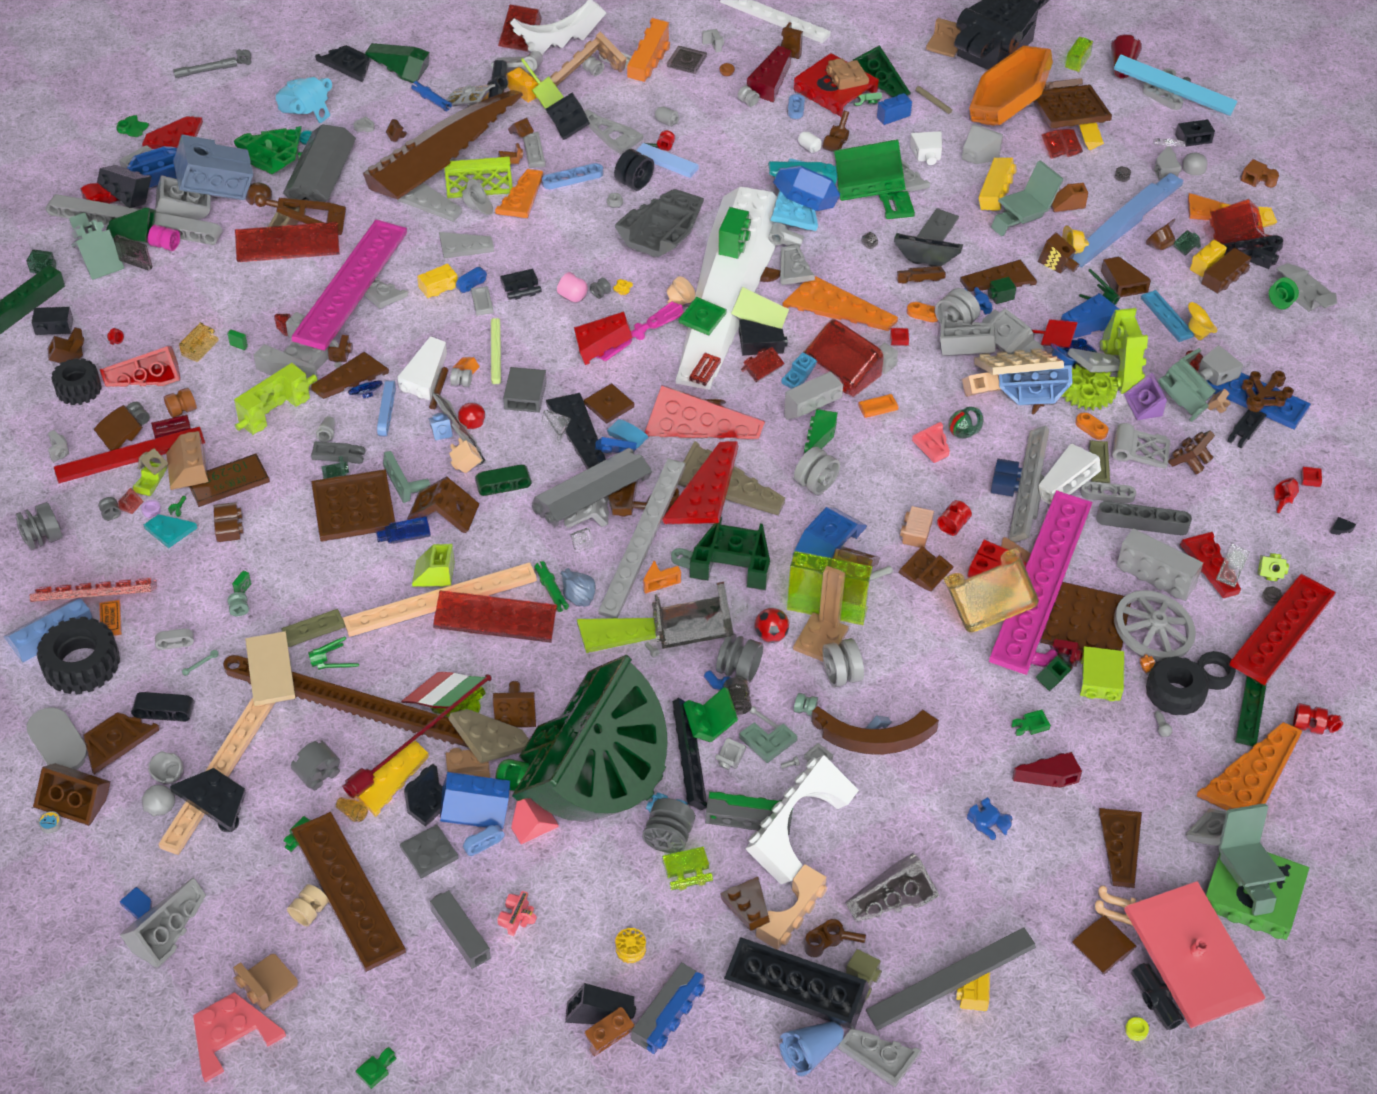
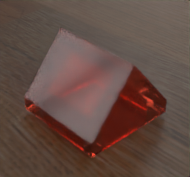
(280, 321)
(130, 501)

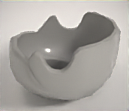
(1194, 164)
(166, 767)
(158, 800)

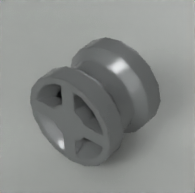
(600, 288)
(109, 508)

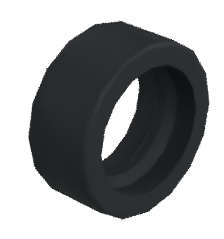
(1220, 659)

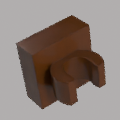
(395, 130)

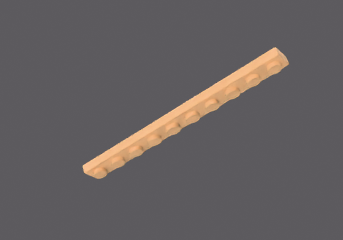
(427, 602)
(224, 762)

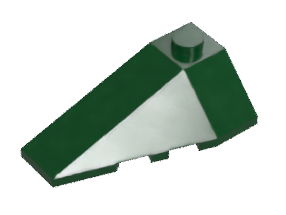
(406, 61)
(879, 66)

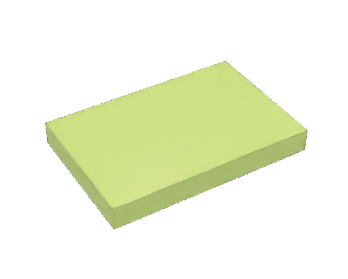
(759, 309)

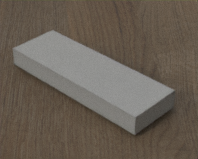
(534, 150)

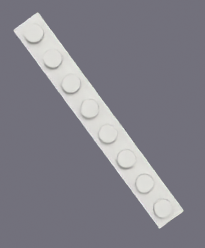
(779, 18)

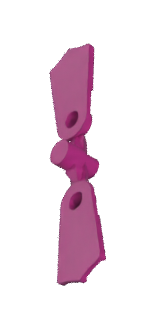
(663, 316)

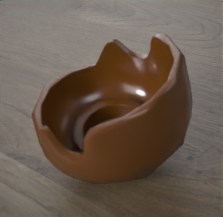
(258, 188)

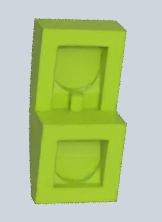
(148, 481)

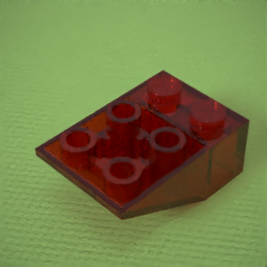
(525, 15)

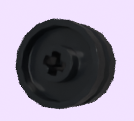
(634, 169)

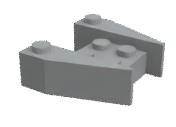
(304, 357)

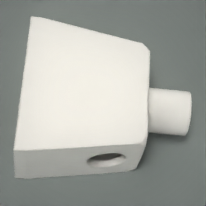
(927, 146)

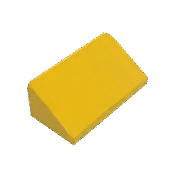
(1091, 135)

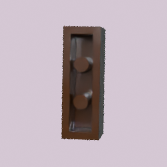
(1226, 271)

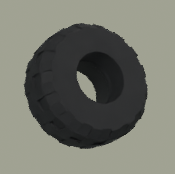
(1175, 699)

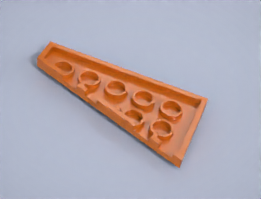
(838, 304)
(1255, 773)

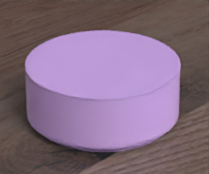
(151, 508)

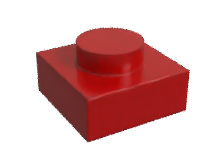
(899, 336)
(1311, 476)

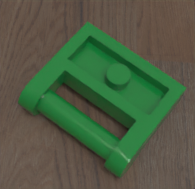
(901, 203)

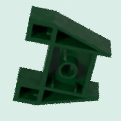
(733, 547)

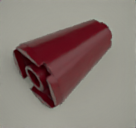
(1125, 46)

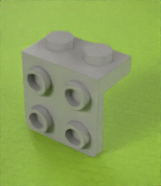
(597, 511)

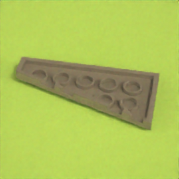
(741, 487)

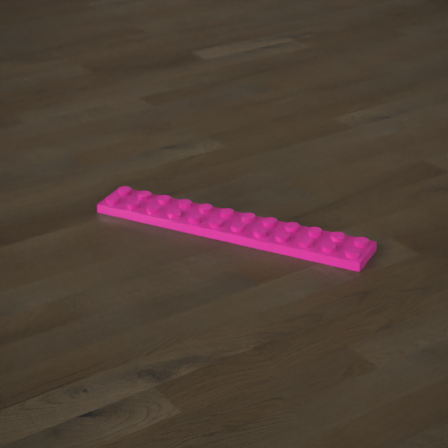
(349, 285)
(1047, 570)

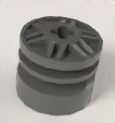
(38, 526)
(737, 656)
(669, 825)

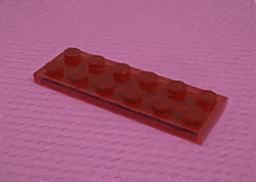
(287, 242)
(102, 588)
(495, 616)

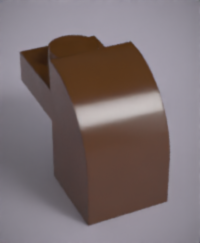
(63, 349)

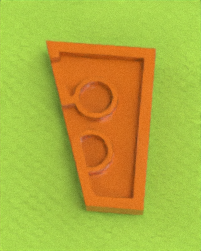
(1201, 207)

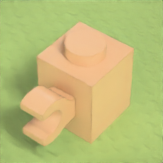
(464, 456)

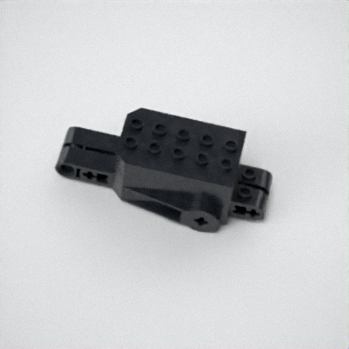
(996, 29)

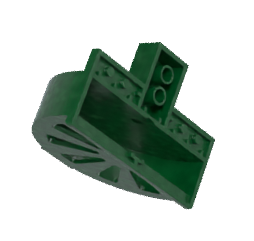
(602, 748)

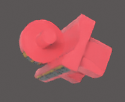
(519, 914)

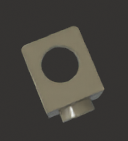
(145, 459)

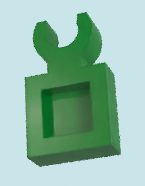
(1033, 721)

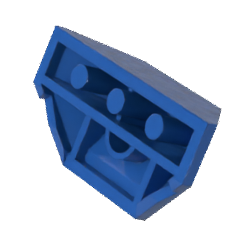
(155, 163)
(807, 187)

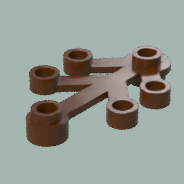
(1257, 402)

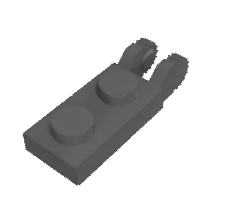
(331, 451)

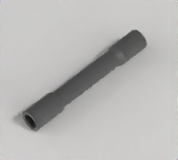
(222, 64)

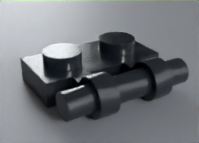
(519, 280)

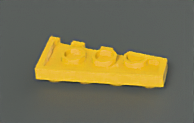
(393, 777)

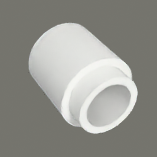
(809, 142)

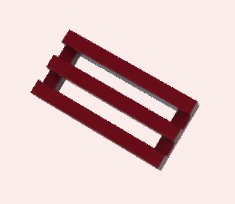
(171, 426)

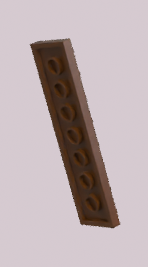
(348, 891)

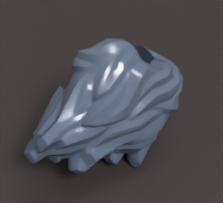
(578, 587)

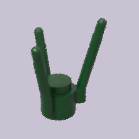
(1109, 293)

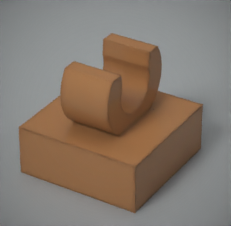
(1219, 401)

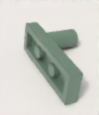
(398, 479)

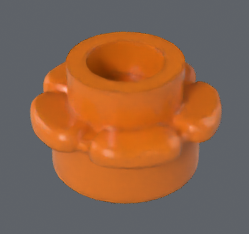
(1147, 663)

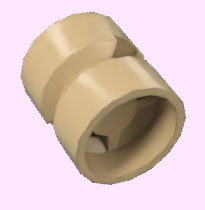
(305, 907)

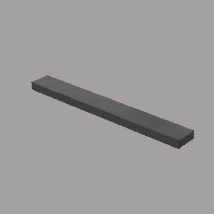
(950, 978)

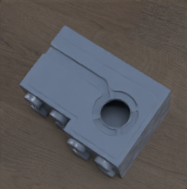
(212, 168)

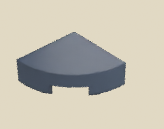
(878, 722)

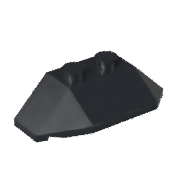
(927, 250)

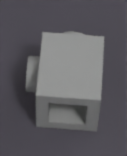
(890, 357)

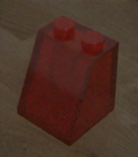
(1237, 222)

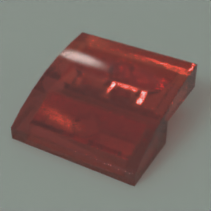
(1062, 142)

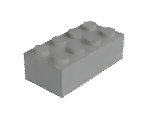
(1159, 564)

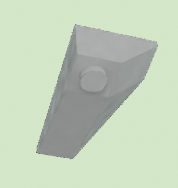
(157, 931)

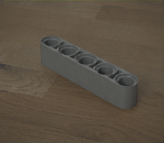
(1143, 518)

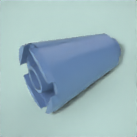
(810, 1045)

